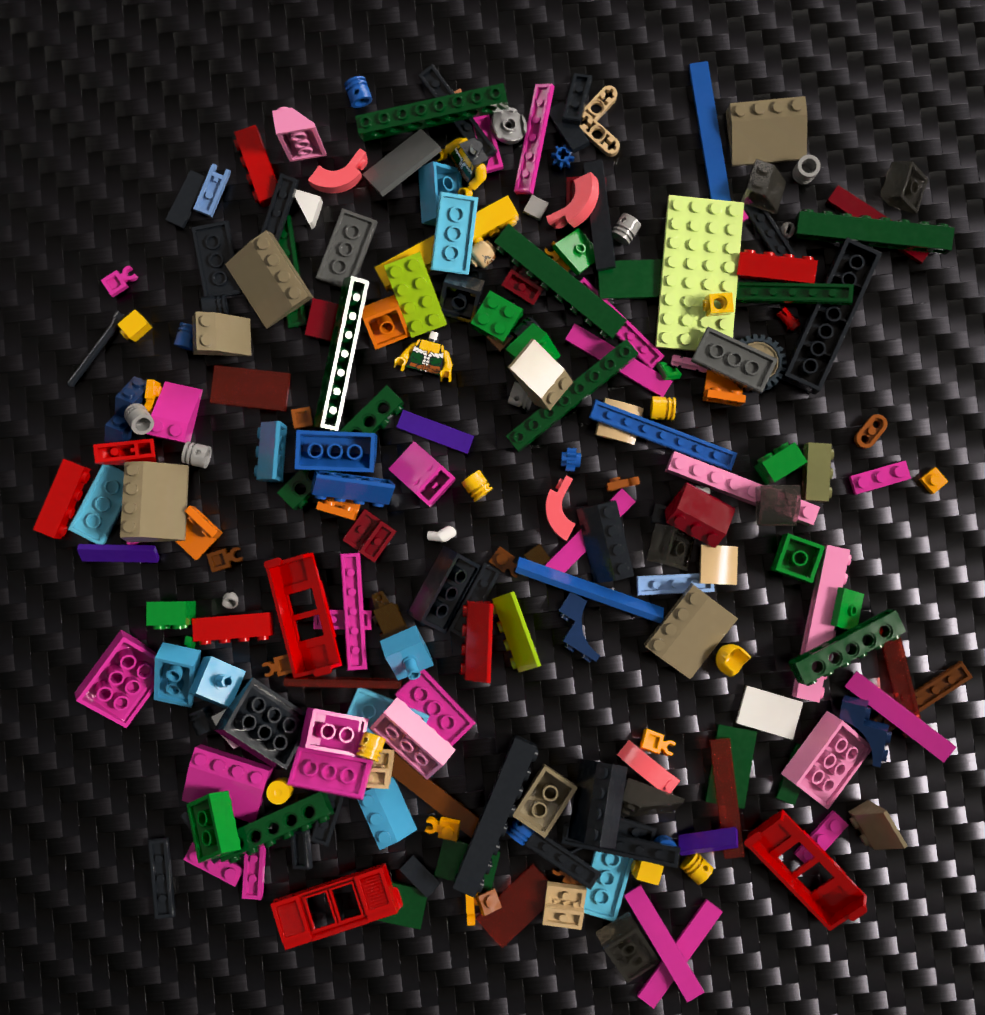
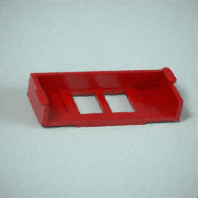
(291, 576)
(373, 894)
(829, 903)

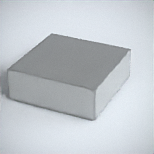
(535, 207)

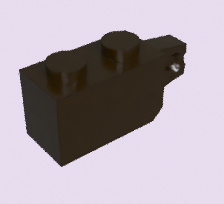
(387, 616)

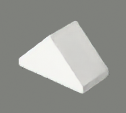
(310, 206)

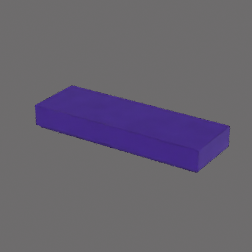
(708, 841)

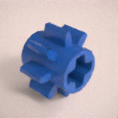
(562, 162)
(570, 459)

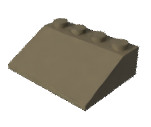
(767, 130)
(268, 279)
(154, 502)
(690, 631)

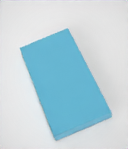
(454, 233)
(100, 506)
(372, 705)
(609, 888)

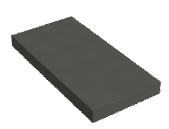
(401, 162)
(346, 248)
(734, 360)

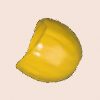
(731, 659)

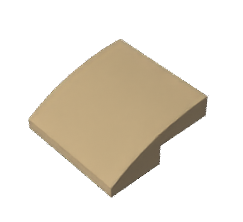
(614, 434)
(718, 565)
(381, 771)
(564, 905)

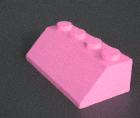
(297, 135)
(412, 738)

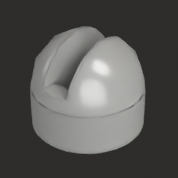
(784, 227)
(226, 600)

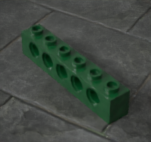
(802, 665)
(322, 810)

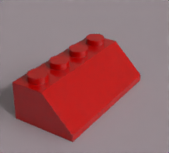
(478, 641)

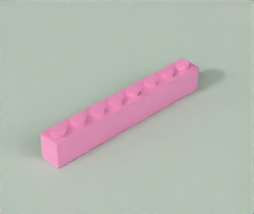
(727, 483)
(829, 576)

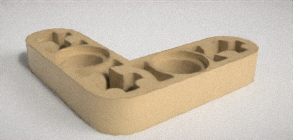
(592, 119)

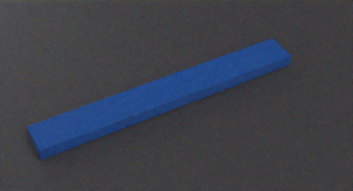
(709, 131)
(662, 435)
(590, 590)

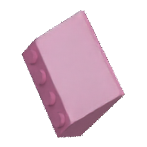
(827, 759)

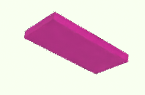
(445, 714)
(330, 773)

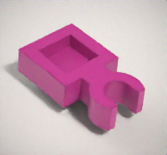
(116, 282)

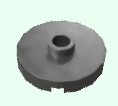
(514, 121)

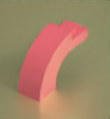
(342, 179)
(581, 205)
(557, 520)
(647, 767)

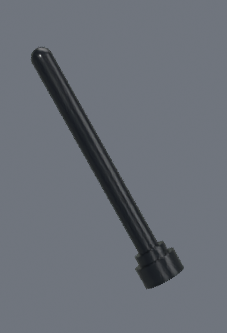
(117, 317)

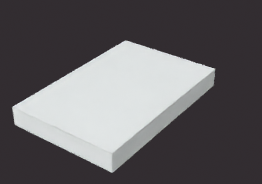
(769, 712)

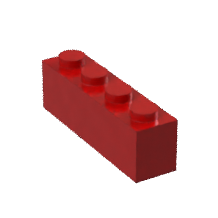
(257, 162)
(776, 268)
(62, 499)
(233, 626)

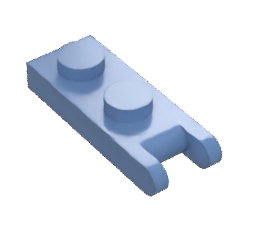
(211, 191)

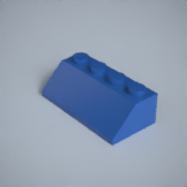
(335, 451)
(352, 487)

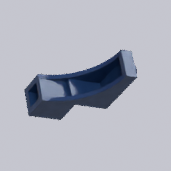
(117, 427)
(574, 639)
(857, 714)

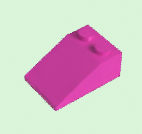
(175, 412)
(332, 732)

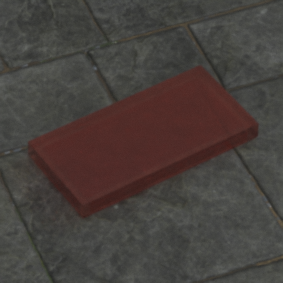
(250, 388)
(519, 904)

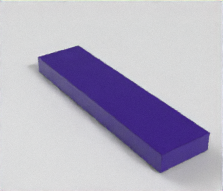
(435, 432)
(118, 553)

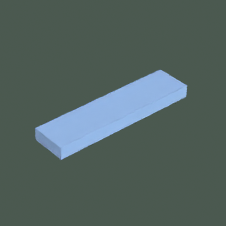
(669, 584)

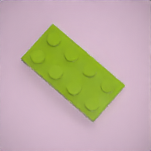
(415, 294)

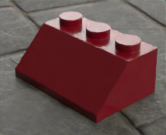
(700, 515)

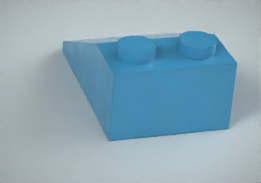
(175, 673)

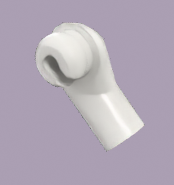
(443, 535)

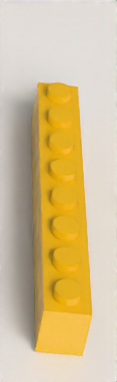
(488, 223)

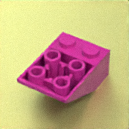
(422, 474)

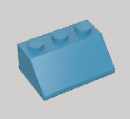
(432, 180)
(271, 451)
(387, 814)

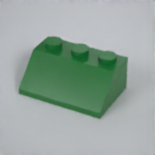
(213, 826)

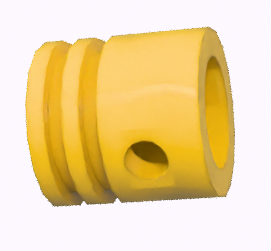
(662, 408)
(476, 485)
(371, 746)
(279, 791)
(696, 868)

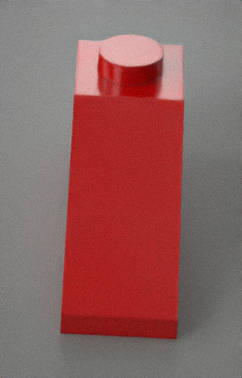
(126, 451)

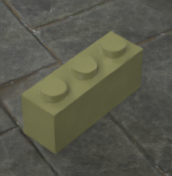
(817, 472)

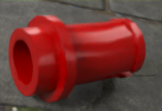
(788, 319)

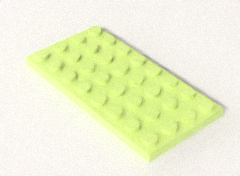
(697, 261)

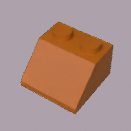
(385, 322)

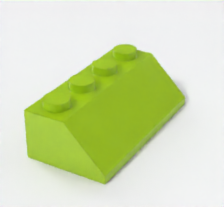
(516, 632)

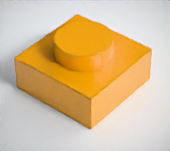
(933, 480)

